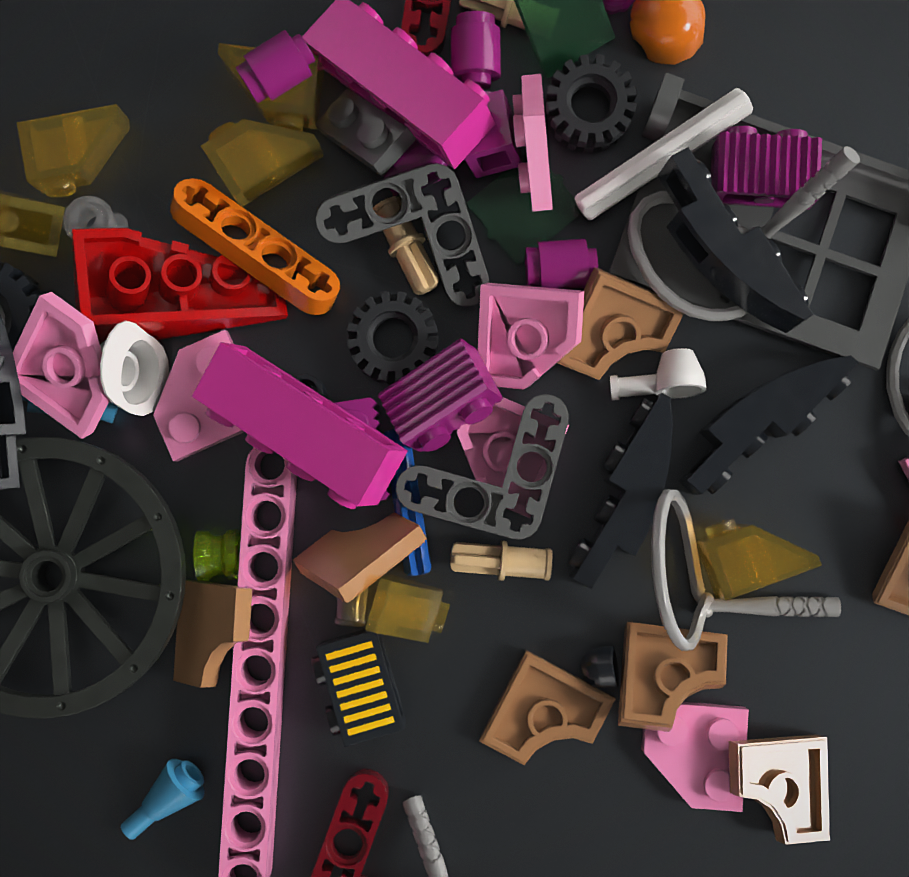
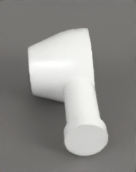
(677, 377)

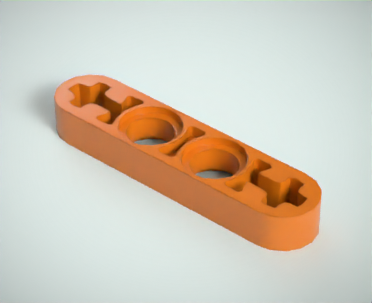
(248, 252)

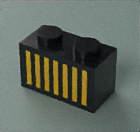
(359, 687)

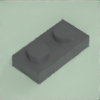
(365, 132)

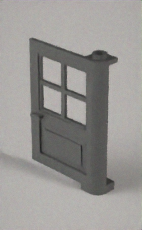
(868, 183)

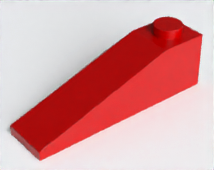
(163, 286)

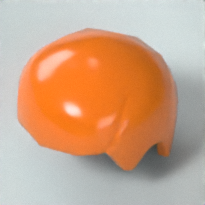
(668, 28)

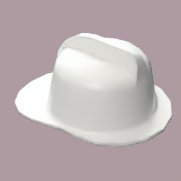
(133, 369)

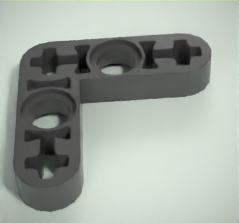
(413, 206)
(495, 497)

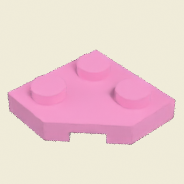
(531, 132)
(526, 330)
(61, 365)
(182, 417)
(490, 446)
(697, 753)

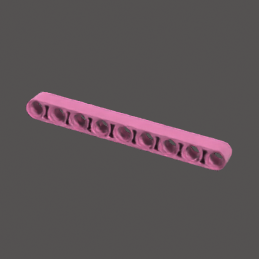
(242, 742)

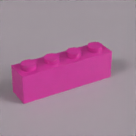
(401, 80)
(299, 426)

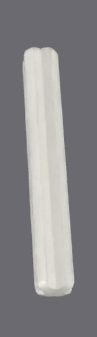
(650, 161)

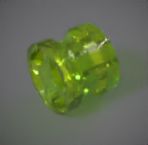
(216, 555)

